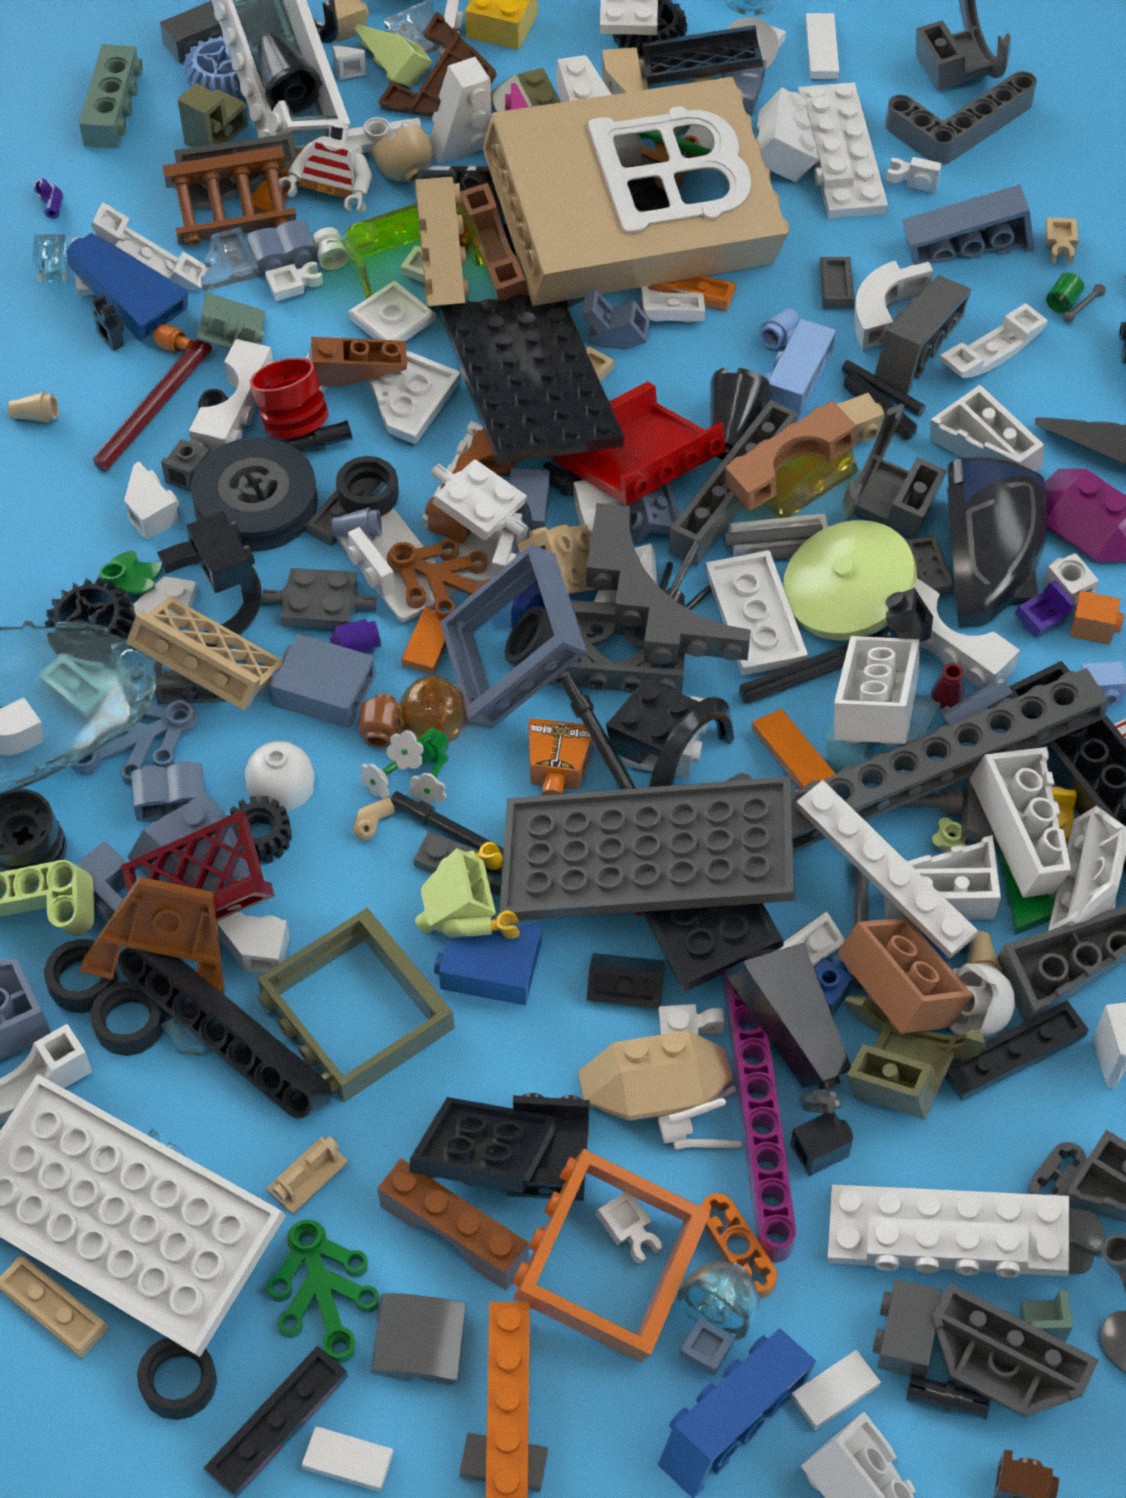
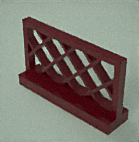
(227, 899)

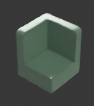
(1049, 1316)

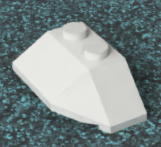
(1096, 863)

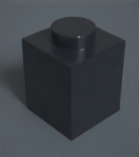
(822, 1142)

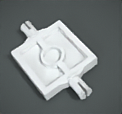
(479, 500)

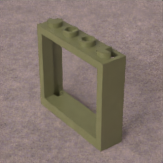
(326, 949)

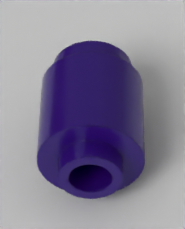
(357, 635)

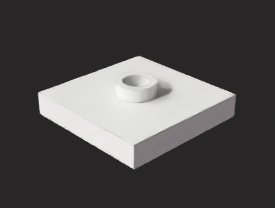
(392, 314)

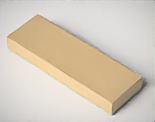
(52, 1306)

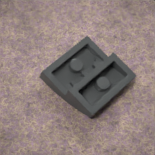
(418, 1338)

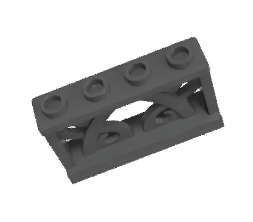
(600, 673)

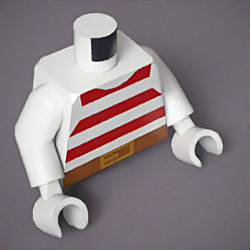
(332, 168)

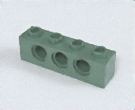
(110, 96)

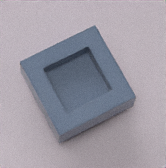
(707, 1346)

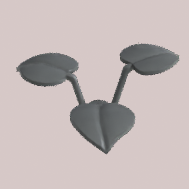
(1085, 1239)

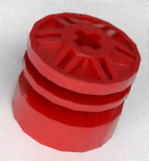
(289, 398)

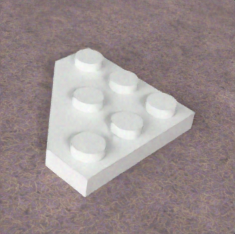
(413, 396)

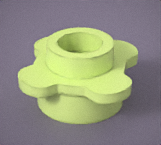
(942, 838)

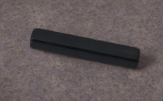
(858, 386)

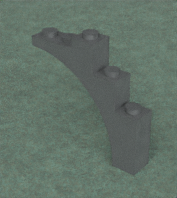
(640, 602)

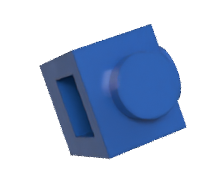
(834, 981)

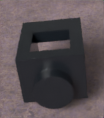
(909, 615)

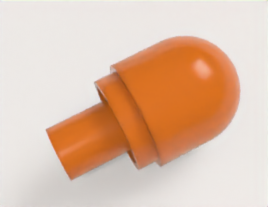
(171, 338)

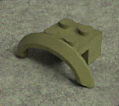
(907, 1067)

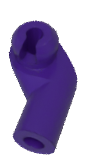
(50, 195)

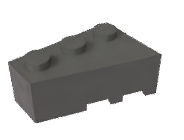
(1102, 1180)

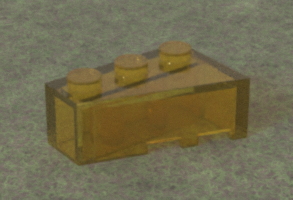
(807, 479)

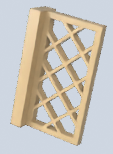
(207, 666)

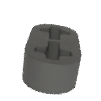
(1050, 1167)

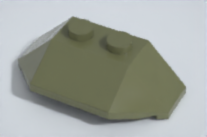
(533, 85)

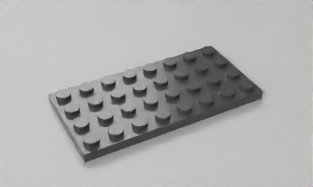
(649, 849)

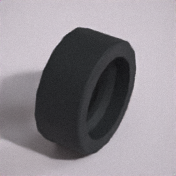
(363, 468)
(528, 635)
(56, 963)
(129, 1043)
(181, 1407)

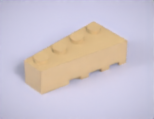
(440, 241)

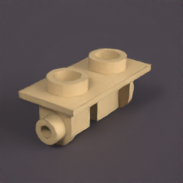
(308, 1174)

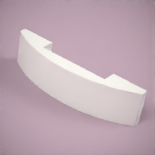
(112, 227)
(997, 346)

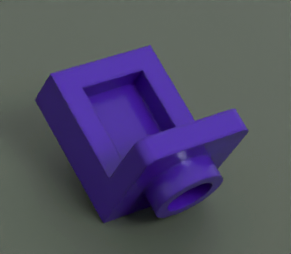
(1046, 609)

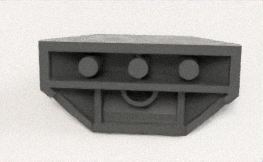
(1007, 1356)

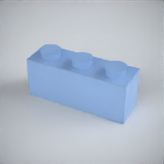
(801, 364)

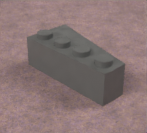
(920, 331)
(1063, 961)

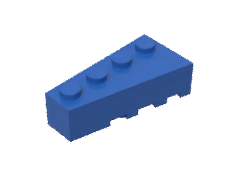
(733, 1409)

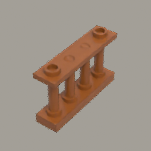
(239, 167)

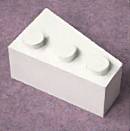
(463, 111)
(786, 135)
(985, 429)
(963, 877)

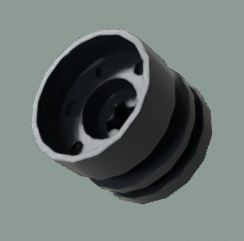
(28, 831)

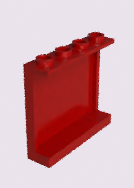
(654, 452)

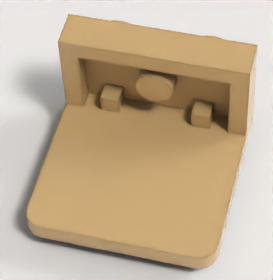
(571, 550)

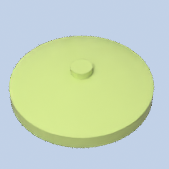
(844, 577)

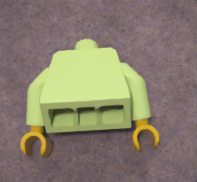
(460, 897)

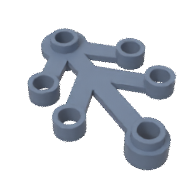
(141, 738)

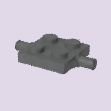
(319, 598)

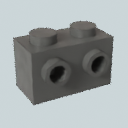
(909, 1328)

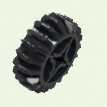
(670, 24)
(102, 601)

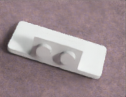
(372, 561)

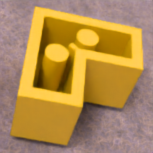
(500, 21)

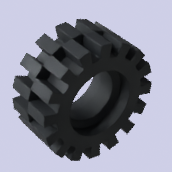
(271, 814)

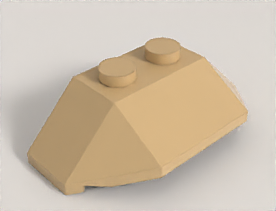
(655, 1075)

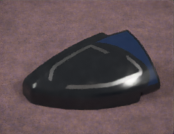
(995, 533)

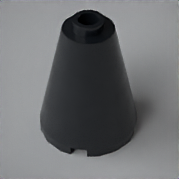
(287, 74)
(737, 402)

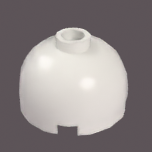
(281, 774)
(991, 1000)

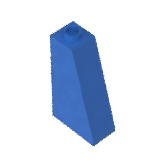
(137, 292)

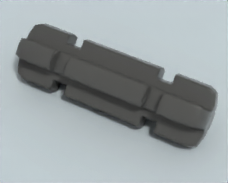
(820, 1101)

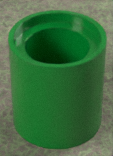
(1065, 292)

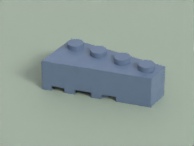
(971, 227)

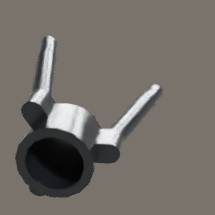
(673, 592)

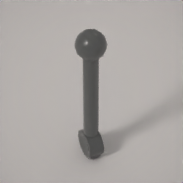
(1098, 291)

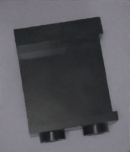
(566, 1142)

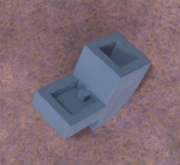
(614, 326)
(107, 876)

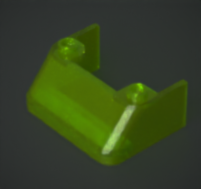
(394, 230)

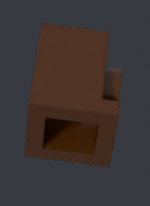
(1024, 1478)

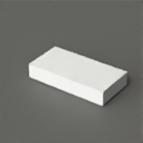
(835, 1390)
(348, 1459)

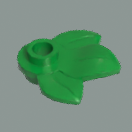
(130, 574)

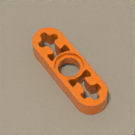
(732, 1216)

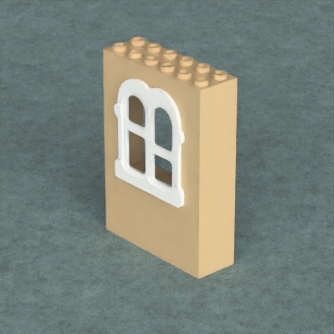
(573, 202)

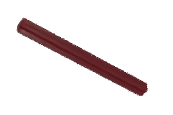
(151, 405)

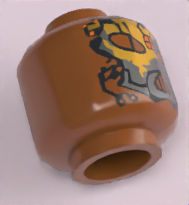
(380, 720)

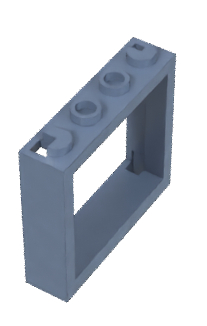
(542, 666)

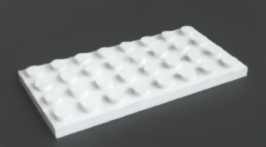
(127, 1215)

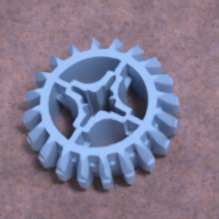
(212, 67)

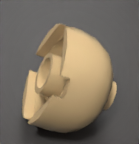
(403, 154)

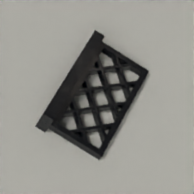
(702, 54)

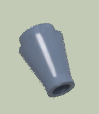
(366, 519)

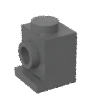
(183, 462)

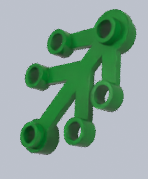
(321, 1283)

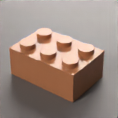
(904, 975)

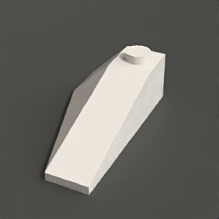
(857, 1465)

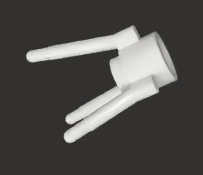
(678, 1125)

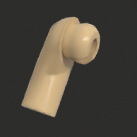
(369, 816)

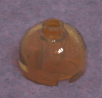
(434, 704)

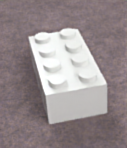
(877, 690)

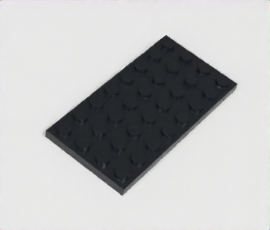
(530, 379)

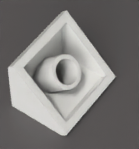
(1111, 1043)

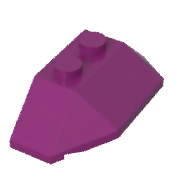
(1087, 514)

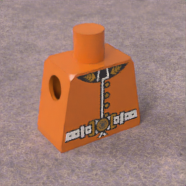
(558, 754)

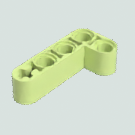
(51, 894)

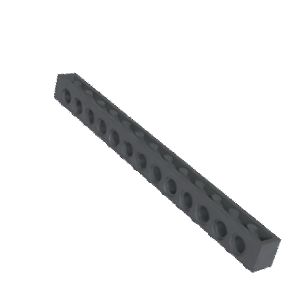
(927, 775)

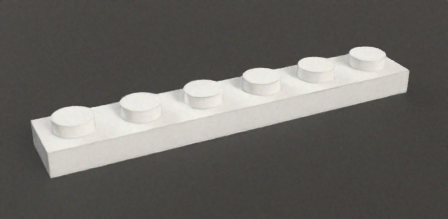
(886, 869)

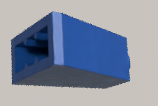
(491, 964)

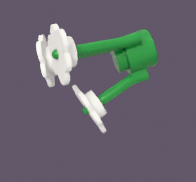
(411, 752)

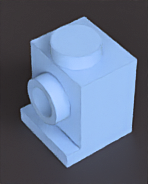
(1110, 678)

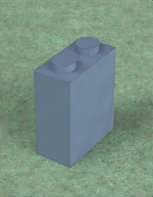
(323, 680)

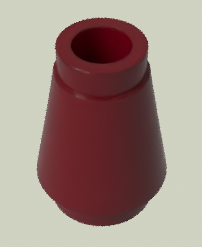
(949, 686)

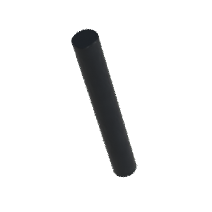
(885, 388)

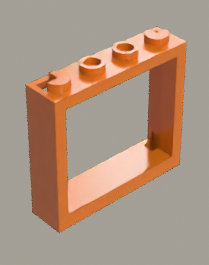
(638, 1345)

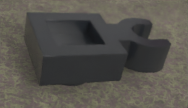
(108, 323)

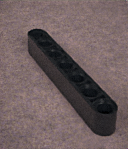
(227, 1031)

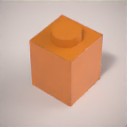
(1096, 617)

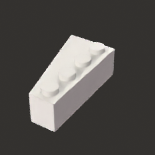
(579, 80)
(1023, 816)

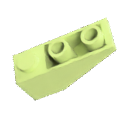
(399, 56)

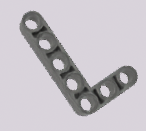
(951, 138)

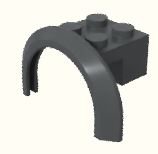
(962, 55)
(891, 492)

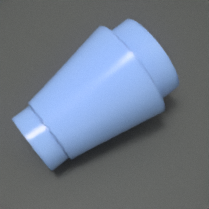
(775, 330)

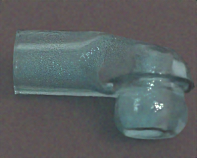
(184, 1040)

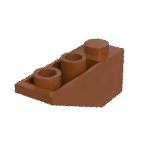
(355, 360)

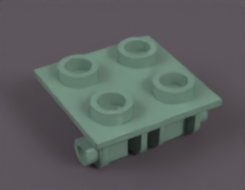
(229, 320)

